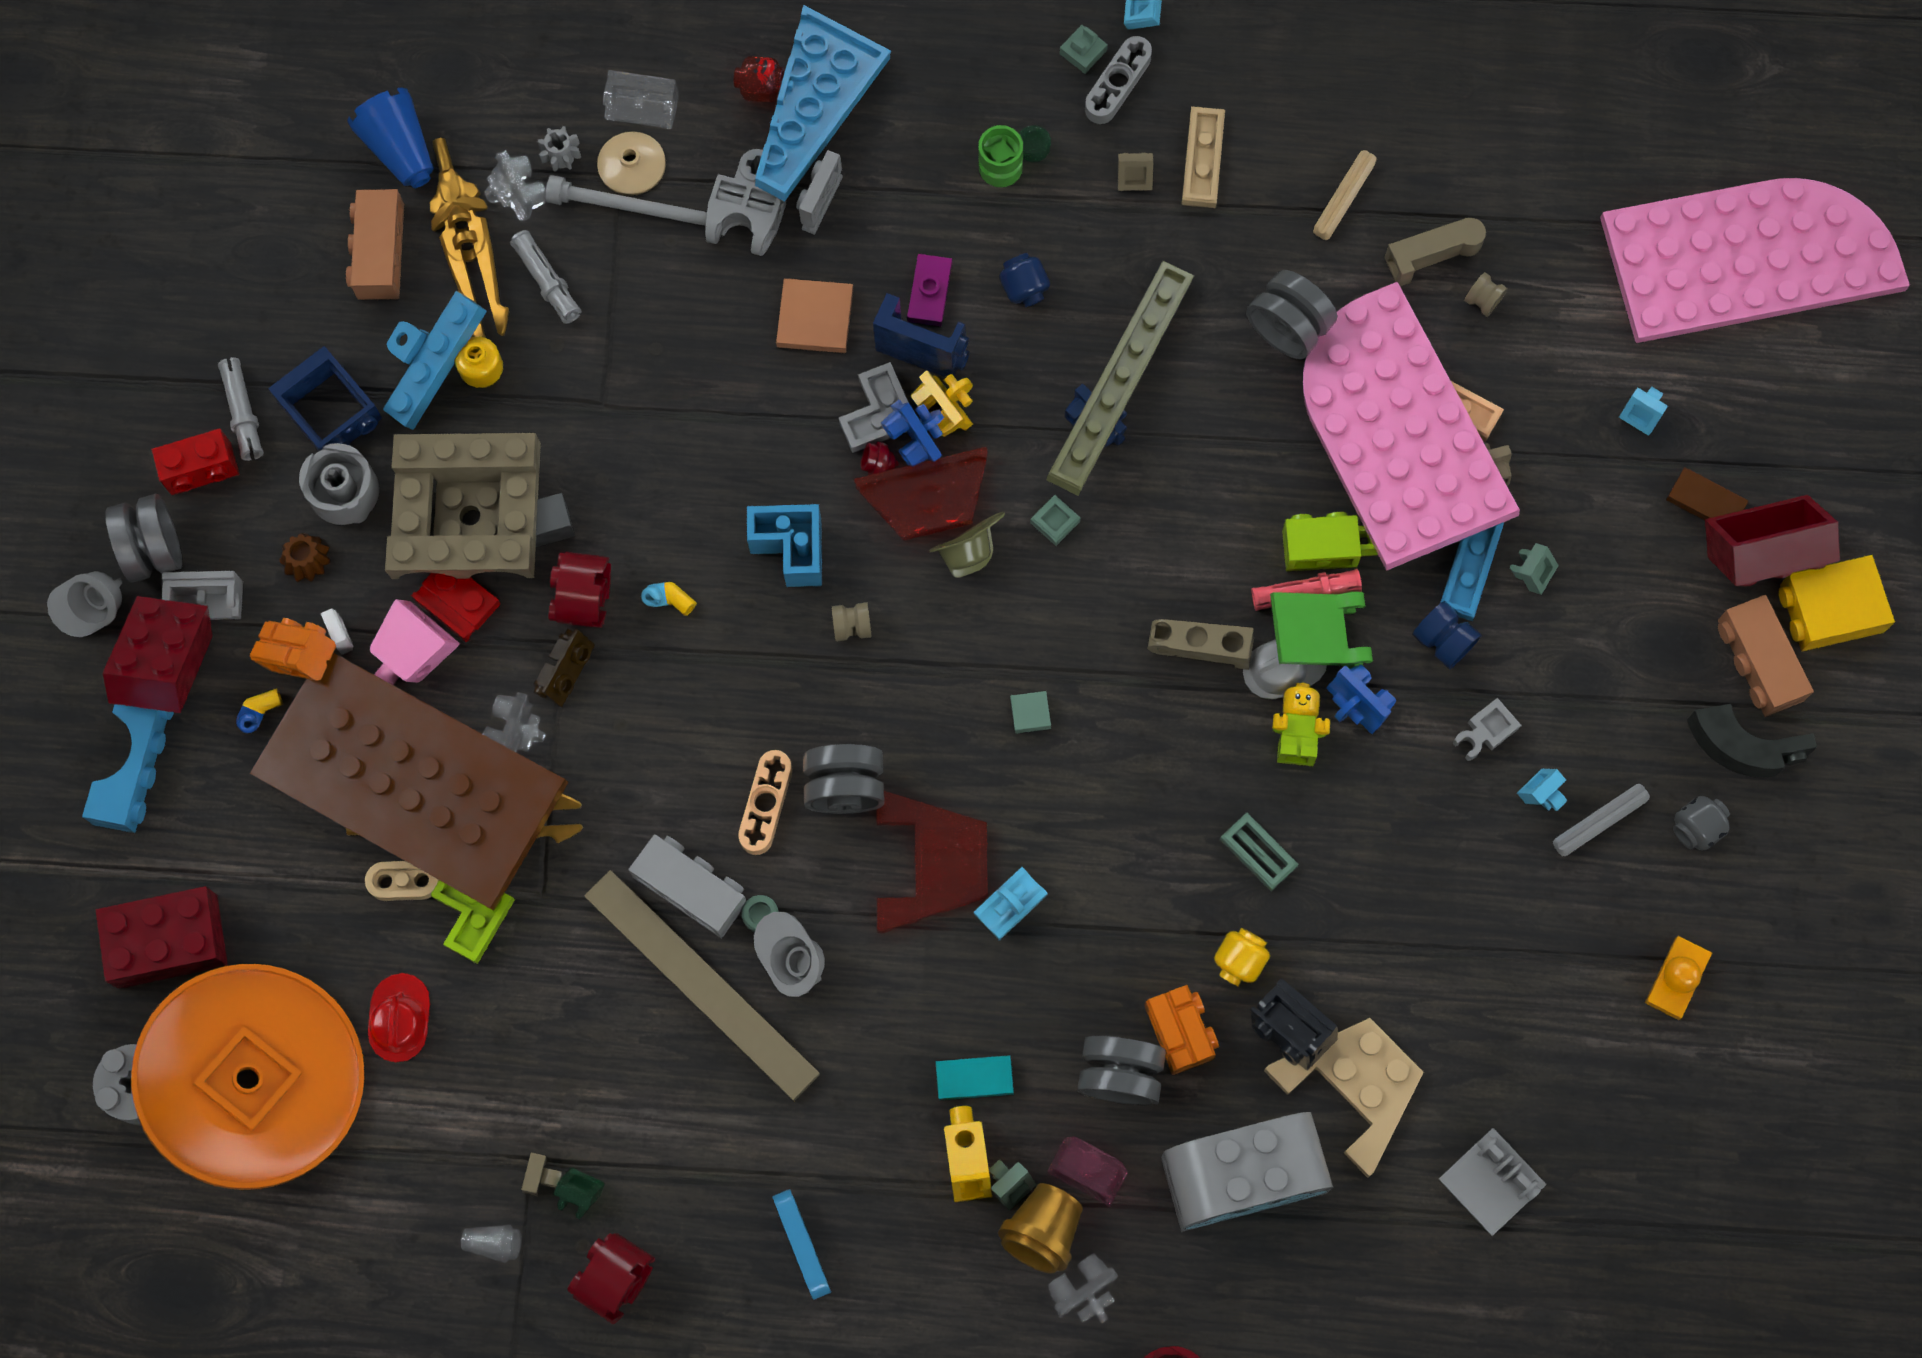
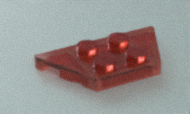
(928, 495)

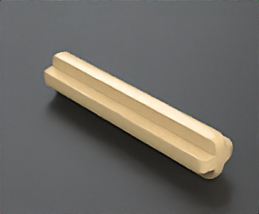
(1344, 195)

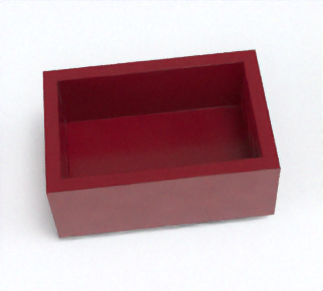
(1772, 540)
(158, 654)
(161, 937)

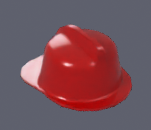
(399, 1017)

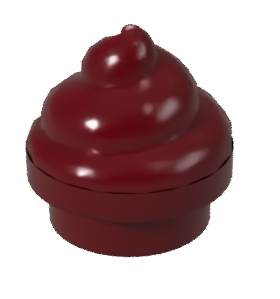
(877, 458)

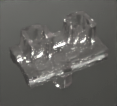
(509, 187)
(516, 712)
(1068, 1298)

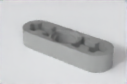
(1118, 95)

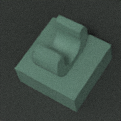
(1083, 48)
(1537, 568)
(1011, 1184)

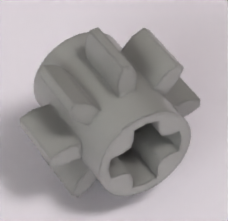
(559, 139)

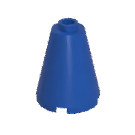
(394, 135)

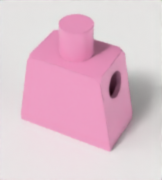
(410, 644)

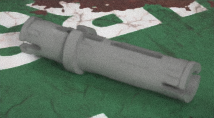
(552, 287)
(243, 421)

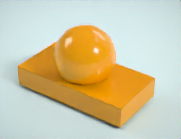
(1678, 978)

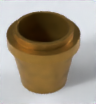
(1043, 1229)

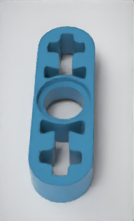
(801, 1244)

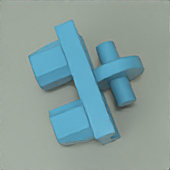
(1010, 903)

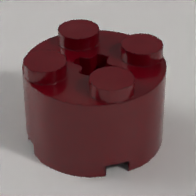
(581, 589)
(612, 1277)

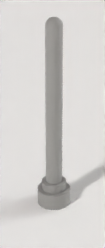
(560, 191)

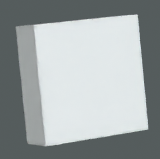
(337, 631)

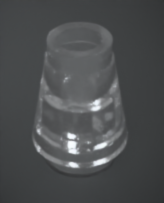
(493, 1242)

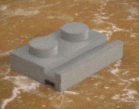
(815, 200)

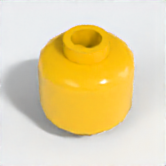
(479, 362)
(1241, 957)

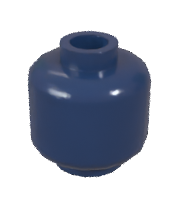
(1024, 280)

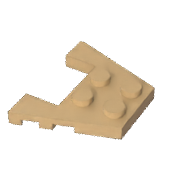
(1370, 1076)

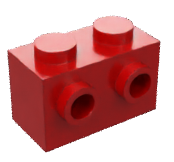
(195, 461)

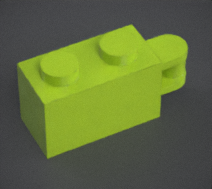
(1324, 542)

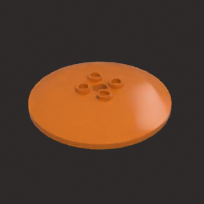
(256, 1022)

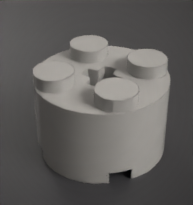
(354, 481)
(113, 1084)

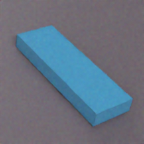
(1471, 571)

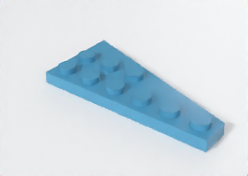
(819, 89)

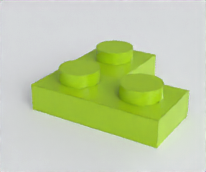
(475, 924)

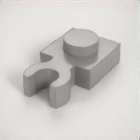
(1490, 727)

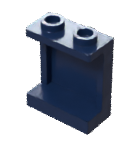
(917, 344)

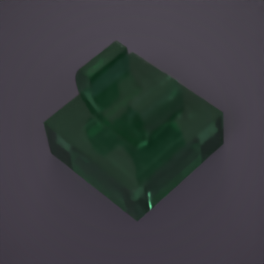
(579, 1190)

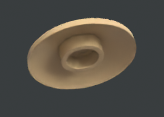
(633, 176)

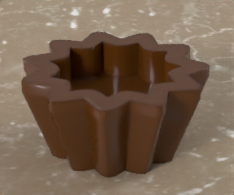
(304, 557)

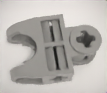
(742, 203)

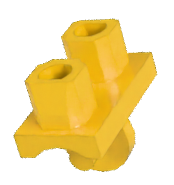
(934, 391)

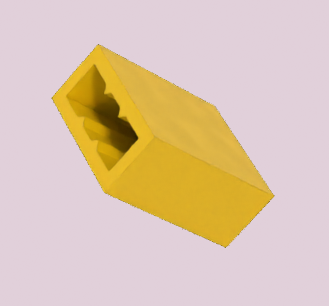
(1836, 603)

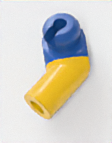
(255, 708)

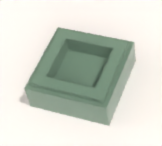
(1055, 520)
(1030, 712)

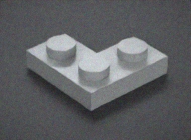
(881, 391)

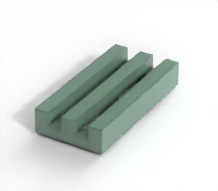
(1249, 862)

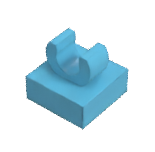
(1644, 410)
(1544, 789)

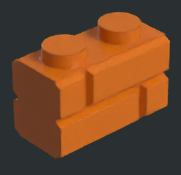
(293, 649)
(1181, 1029)

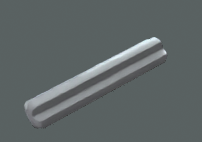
(1601, 819)

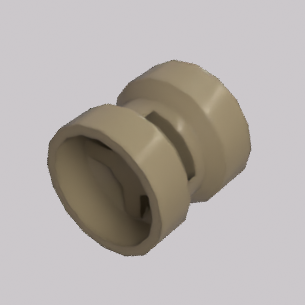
(851, 621)

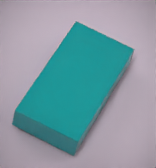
(974, 1077)

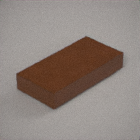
(1703, 496)

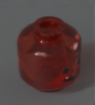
(759, 79)

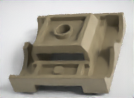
(472, 473)

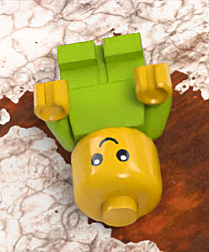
(1299, 726)

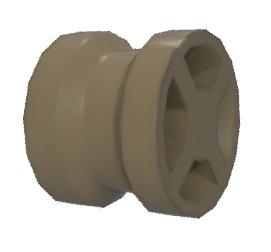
(1485, 294)

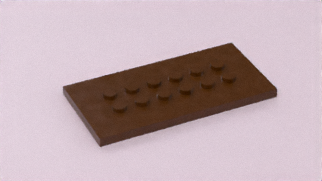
(410, 779)

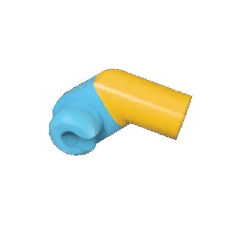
(668, 594)

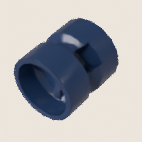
(1448, 636)

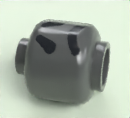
(1701, 823)

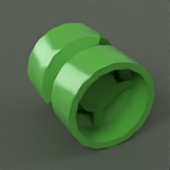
(1000, 156)

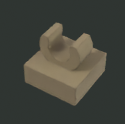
(1135, 171)
(538, 1174)

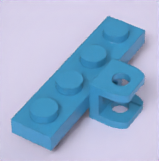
(429, 357)

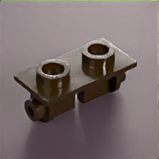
(558, 681)

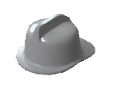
(85, 603)
(1271, 679)
(788, 954)

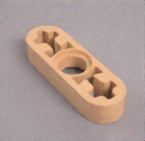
(781, 779)

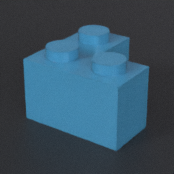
(790, 531)

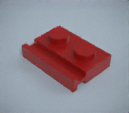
(456, 603)

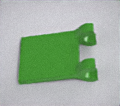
(1313, 628)

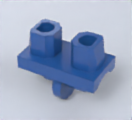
(904, 419)
(1358, 700)

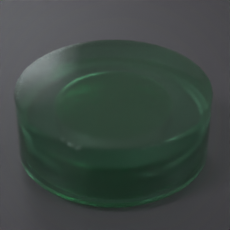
(1035, 143)

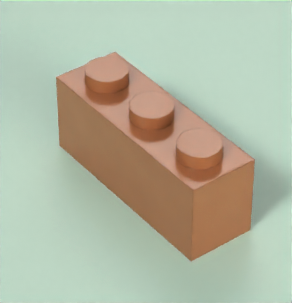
(376, 244)
(1764, 656)

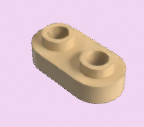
(403, 884)

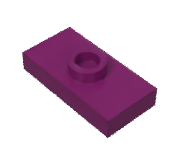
(929, 290)

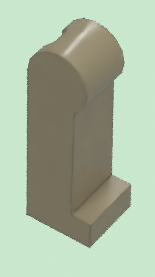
(1434, 246)
(1202, 641)

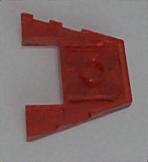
(947, 861)

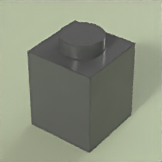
(553, 520)

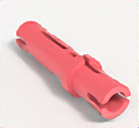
(1323, 584)

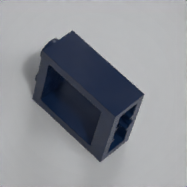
(309, 376)

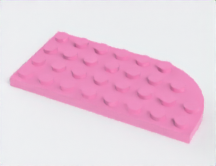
(1747, 255)
(1400, 432)

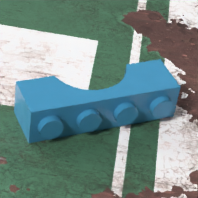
(120, 798)

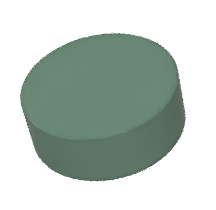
(756, 909)

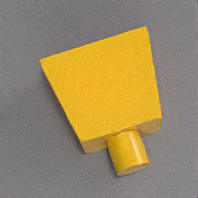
(967, 1165)

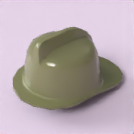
(969, 550)

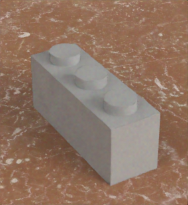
(689, 884)

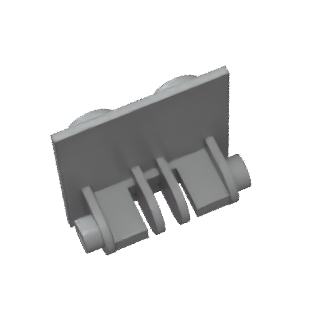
(1492, 1182)

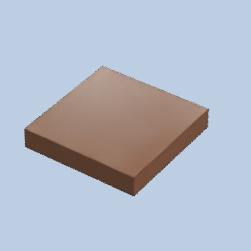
(814, 315)

